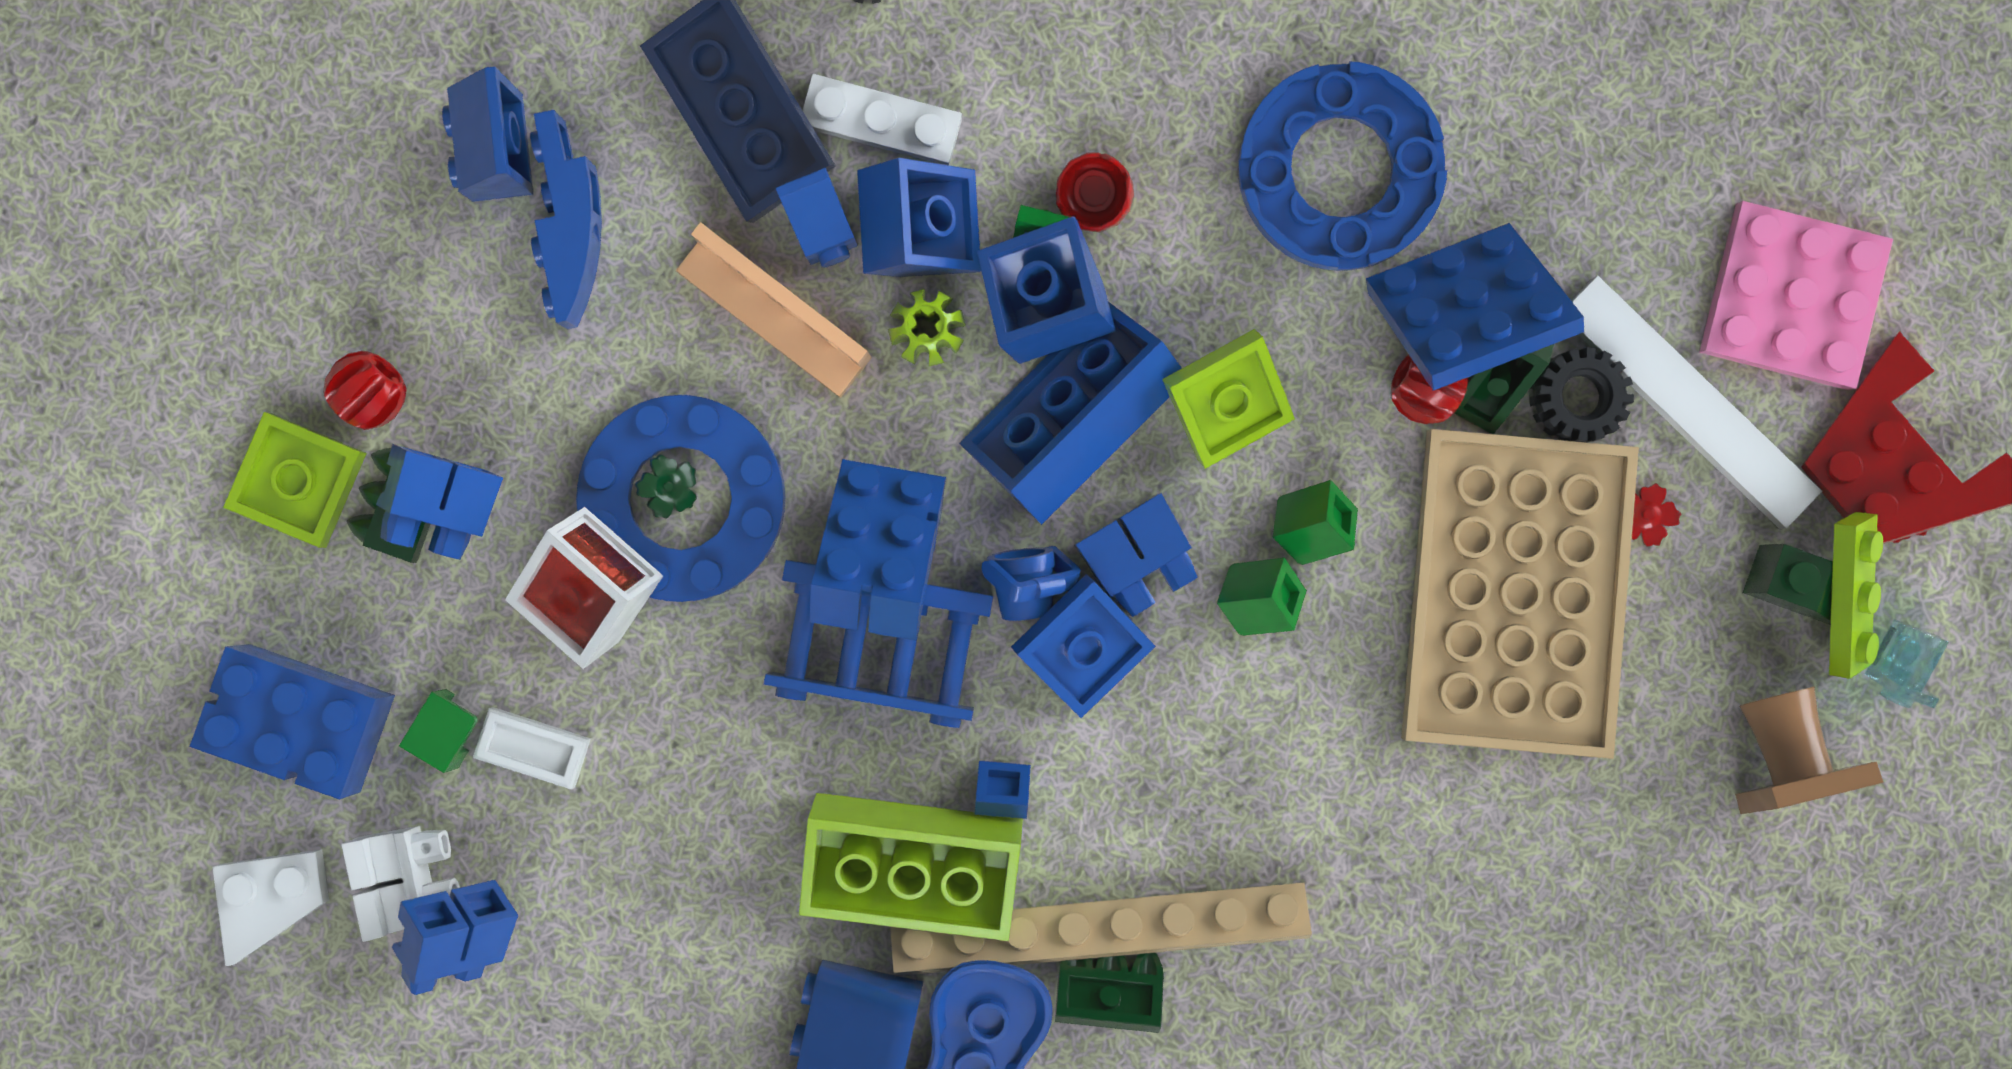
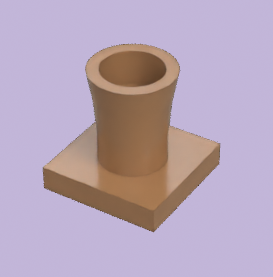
(1796, 754)

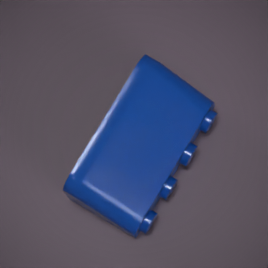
(856, 1019)

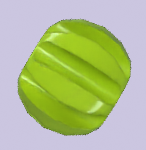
(930, 312)

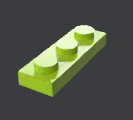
(1854, 594)

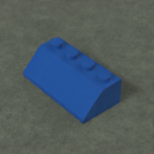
(1072, 415)

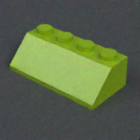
(910, 866)

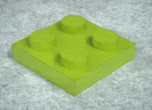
(1229, 398)
(294, 480)

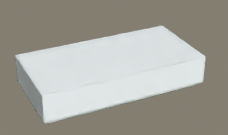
(531, 748)

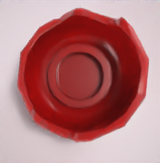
(1095, 191)

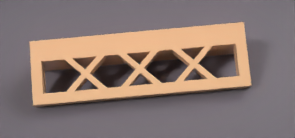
(773, 311)

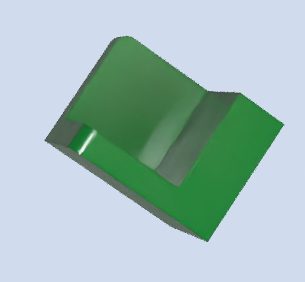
(1315, 523)
(1262, 597)
(440, 732)

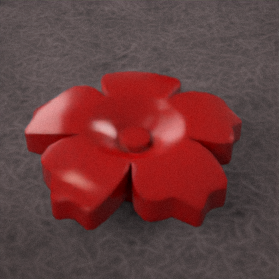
(1652, 515)

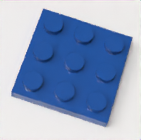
(1474, 306)

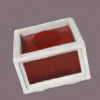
(583, 587)

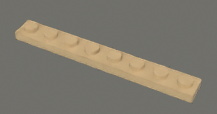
(1117, 929)

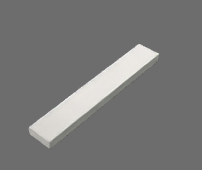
(1694, 406)

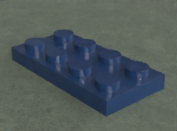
(736, 104)

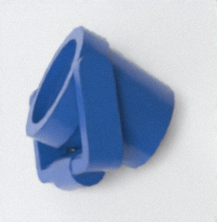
(1027, 581)

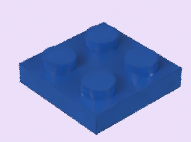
(1083, 646)

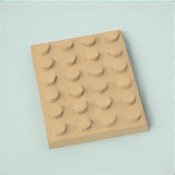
(1520, 593)

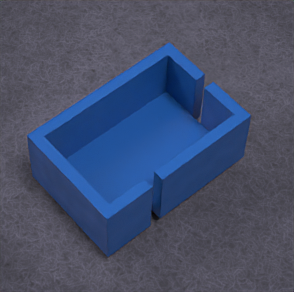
(879, 543)
(292, 721)

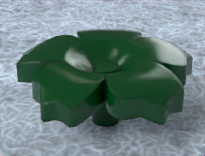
(667, 486)

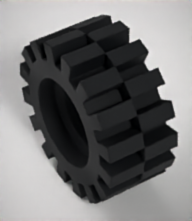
(1611, 391)

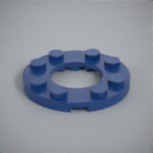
(1401, 122)
(743, 456)

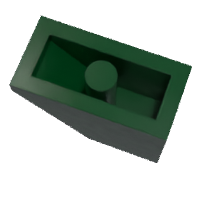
(1498, 390)
(1792, 580)

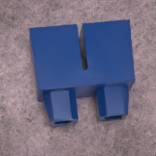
(439, 493)
(1157, 540)
(453, 934)

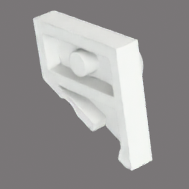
(266, 898)

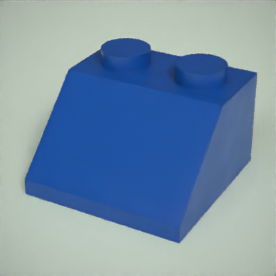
(488, 137)
(918, 219)
(1045, 291)

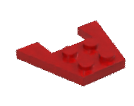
(1884, 467)

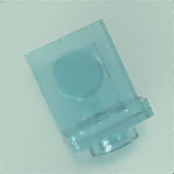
(1906, 663)

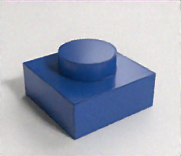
(1002, 789)

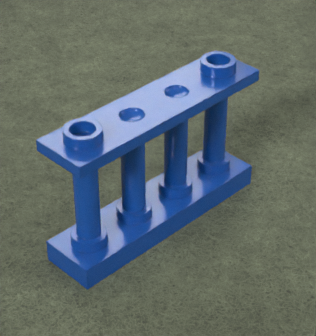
(963, 612)

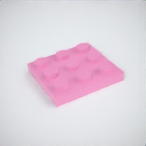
(1796, 295)

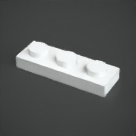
(882, 119)

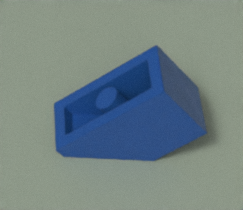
(818, 218)

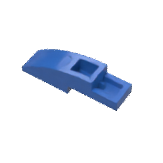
(572, 238)

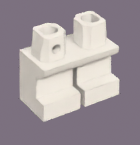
(389, 857)

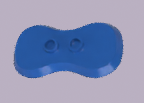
(988, 1017)

